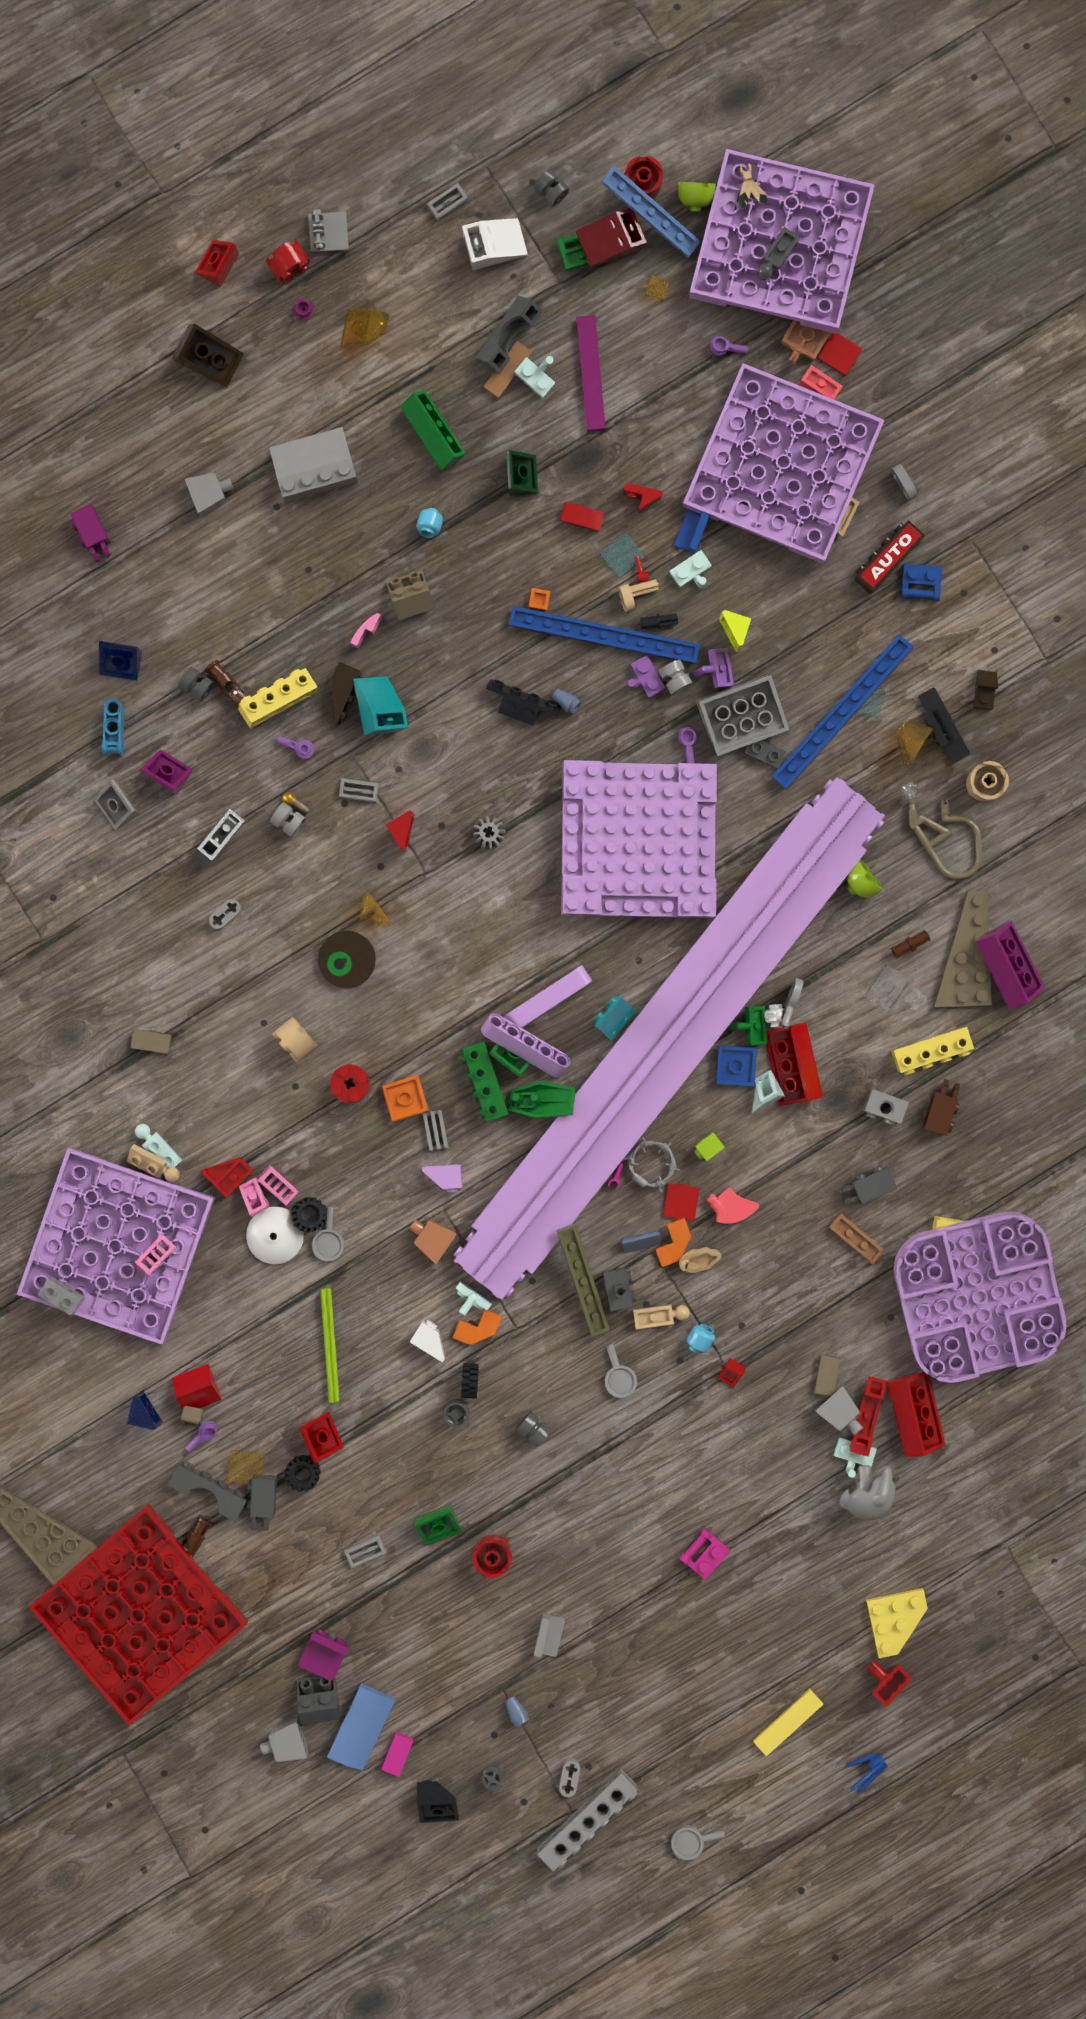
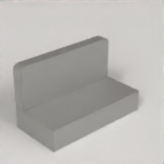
(549, 1635)

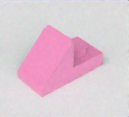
(253, 1197)

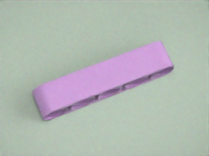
(549, 997)
(525, 1045)

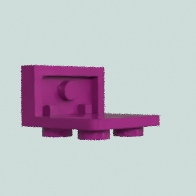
(323, 1654)

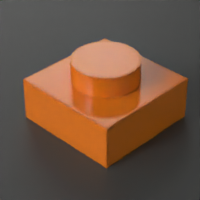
(539, 599)

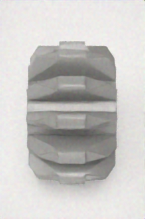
(495, 831)

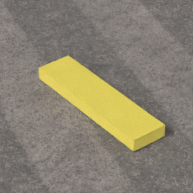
(788, 1722)

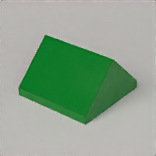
(509, 1059)
(437, 1525)

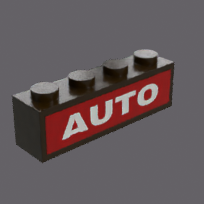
(889, 557)

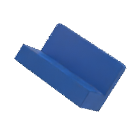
(691, 531)

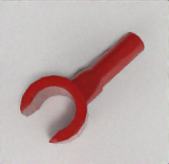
(642, 576)

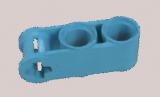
(113, 741)

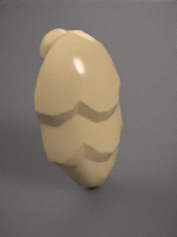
(699, 1260)

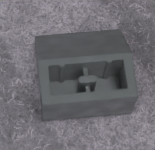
(317, 1700)

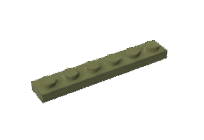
(582, 1280)

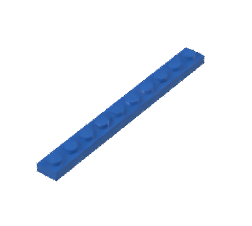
(604, 635)
(842, 712)

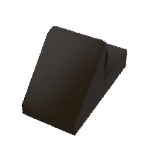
(985, 689)

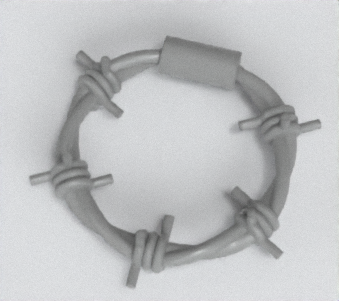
(641, 1181)

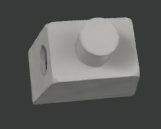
(208, 492)
(841, 1412)
(286, 1742)

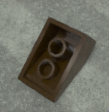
(207, 355)

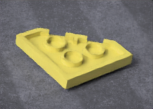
(895, 1618)

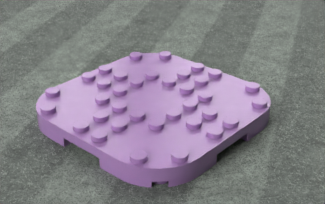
(979, 1296)

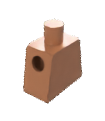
(432, 1238)

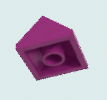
(167, 771)

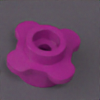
(301, 303)

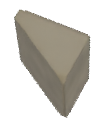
(191, 1416)

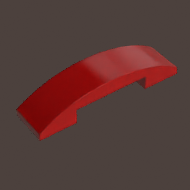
(869, 1408)

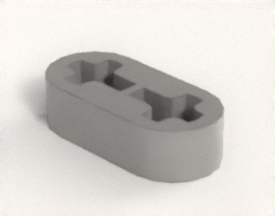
(903, 481)
(228, 917)
(565, 1777)

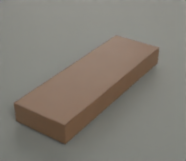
(499, 383)
(856, 1238)

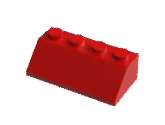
(793, 1064)
(916, 1414)

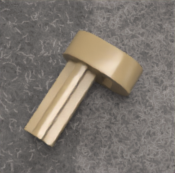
(628, 592)

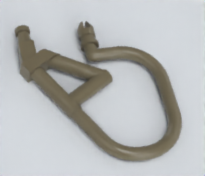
(914, 822)

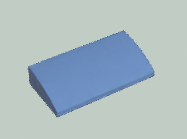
(361, 1727)

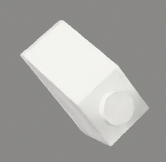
(429, 1340)

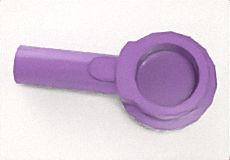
(720, 346)
(687, 737)
(303, 748)
(206, 1431)

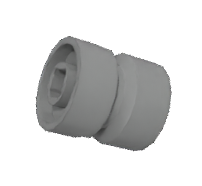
(675, 677)
(282, 815)

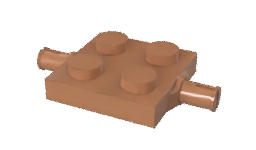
(804, 341)

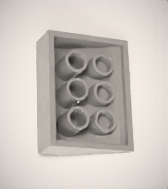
(313, 465)
(742, 711)

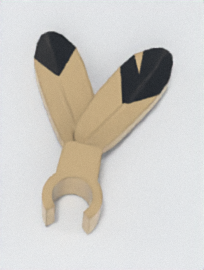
(750, 187)

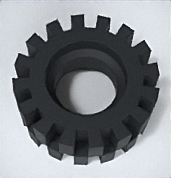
(320, 1211)
(469, 1380)
(292, 1479)

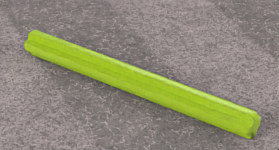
(329, 1342)

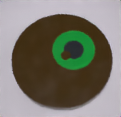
(346, 959)

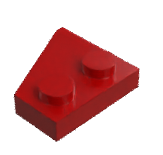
(228, 1175)

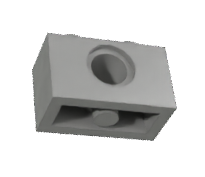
(896, 1107)
(61, 1295)

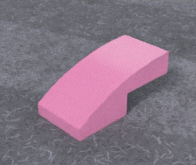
(368, 626)

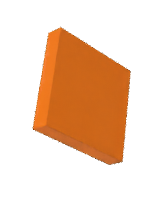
(405, 1098)

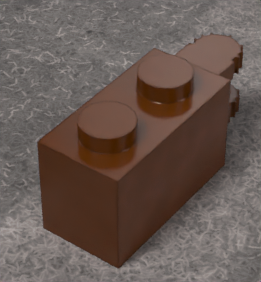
(941, 1110)

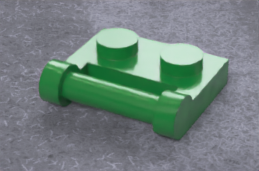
(572, 257)

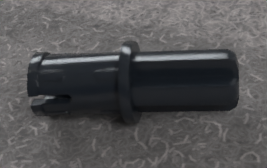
(658, 621)

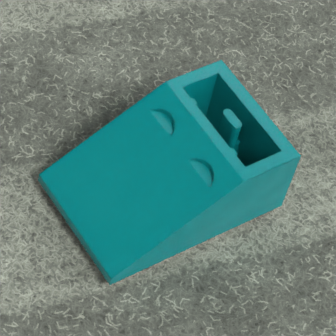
(379, 706)
(614, 1018)

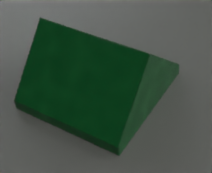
(521, 473)

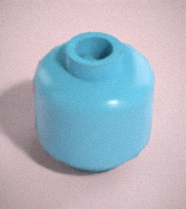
(429, 522)
(700, 1338)

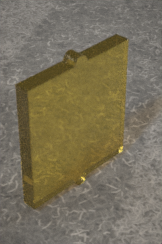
(244, 1466)

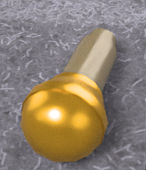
(290, 799)

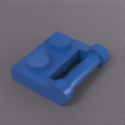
(922, 576)

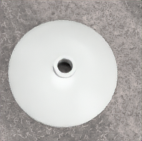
(288, 1239)

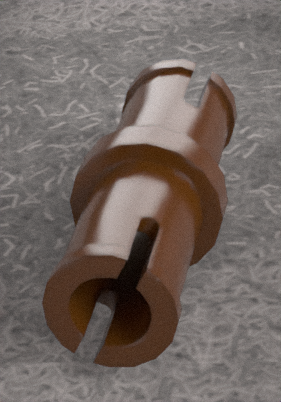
(910, 944)

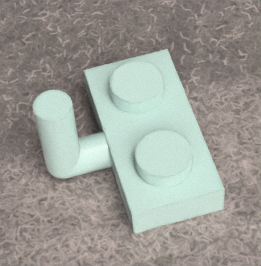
(535, 376)
(691, 570)
(474, 1298)
(843, 1451)

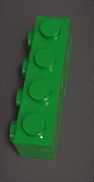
(432, 429)
(485, 1081)

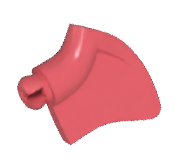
(731, 1207)

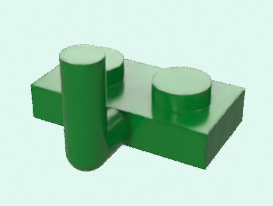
(754, 1025)

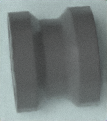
(490, 1781)

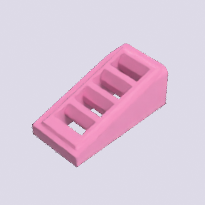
(261, 1178)
(139, 1263)

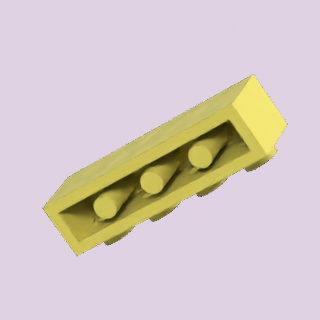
(277, 698)
(933, 1050)

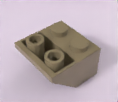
(410, 595)

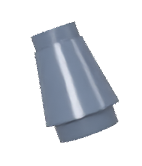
(567, 701)
(516, 1711)

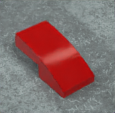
(581, 516)

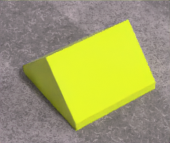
(735, 628)

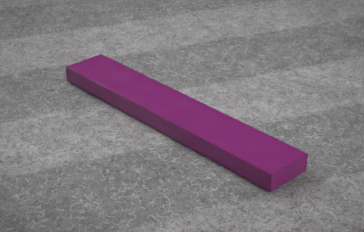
(590, 373)

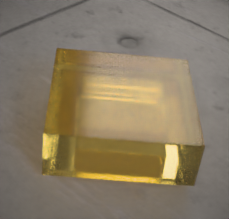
(657, 288)

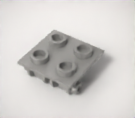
(328, 231)

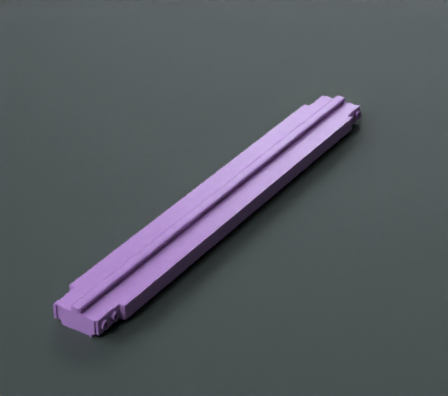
(669, 1037)

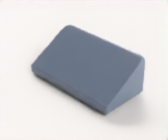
(641, 1241)

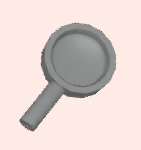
(791, 1001)
(328, 1243)
(619, 1379)
(689, 1842)

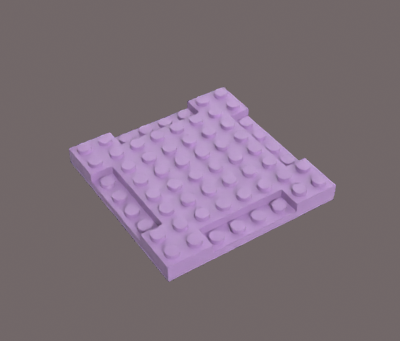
(816, 276)
(783, 462)
(638, 839)
(99, 1228)

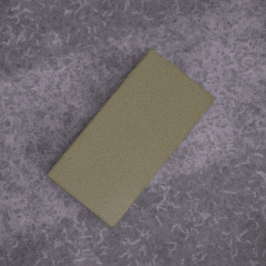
(151, 1041)
(827, 1375)

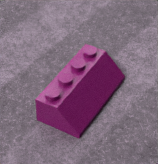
(1010, 965)

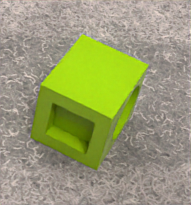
(708, 1147)

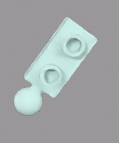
(157, 1145)

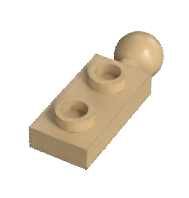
(152, 1164)
(659, 1315)

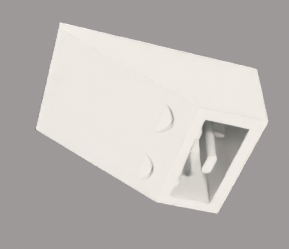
(494, 242)

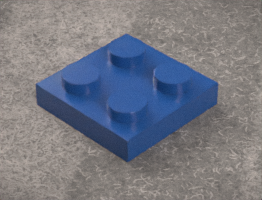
(736, 1065)

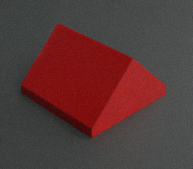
(217, 261)
(401, 829)
(196, 1387)
(321, 1437)

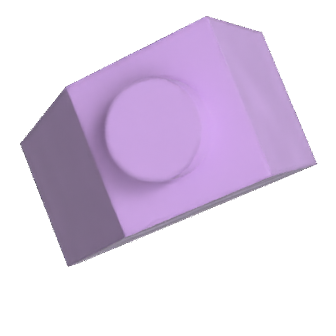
(445, 1176)

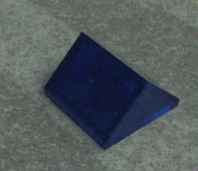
(119, 660)
(143, 1412)

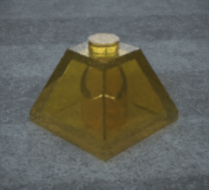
(363, 326)
(910, 740)

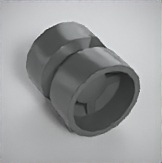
(549, 186)
(197, 685)
(456, 1413)
(532, 1429)

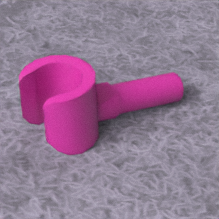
(616, 1176)

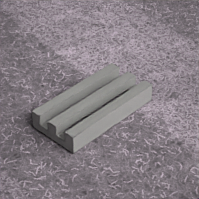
(438, 216)
(360, 798)
(432, 1114)
(380, 1544)

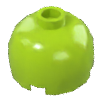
(696, 194)
(862, 881)

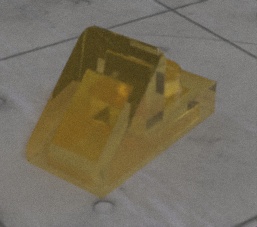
(369, 906)

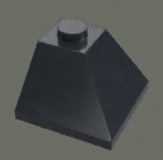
(435, 1803)

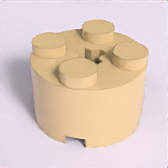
(996, 775)
(294, 1039)

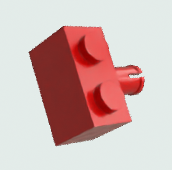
(890, 1683)

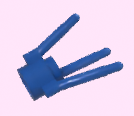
(877, 1767)

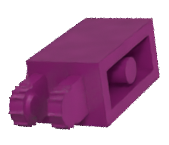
(91, 531)

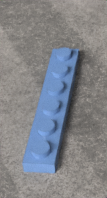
(650, 211)

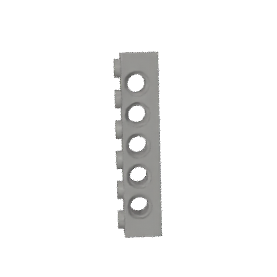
(619, 1781)

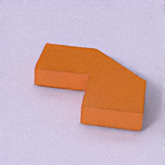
(673, 1251)
(471, 1334)

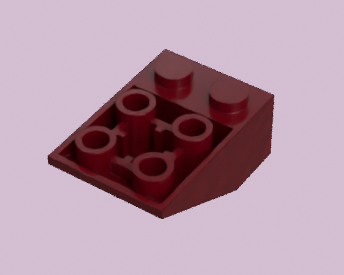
(611, 237)

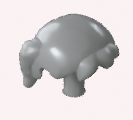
(871, 1498)

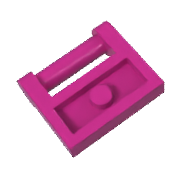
(709, 1558)

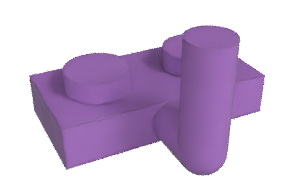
(719, 667)
(646, 677)

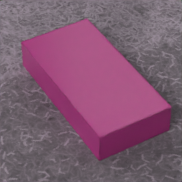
(397, 1754)

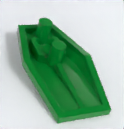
(542, 1100)

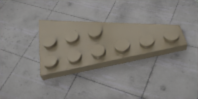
(966, 975)
(44, 1539)

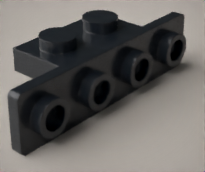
(520, 704)
(944, 728)

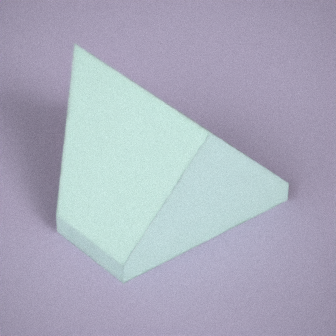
(766, 1091)

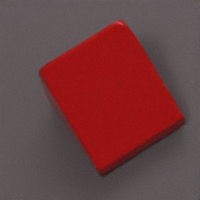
(731, 1372)

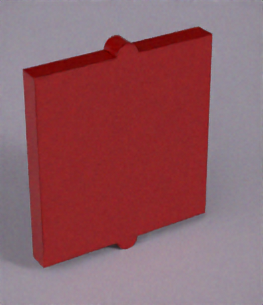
(839, 353)
(681, 1201)

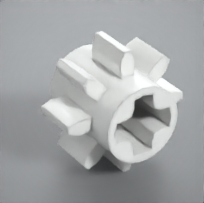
(775, 1015)

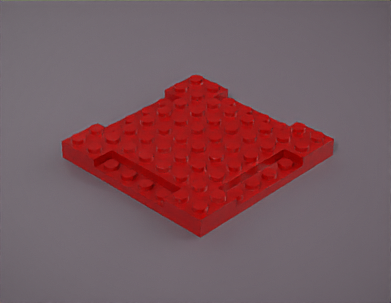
(129, 1628)

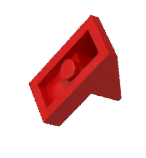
(647, 495)

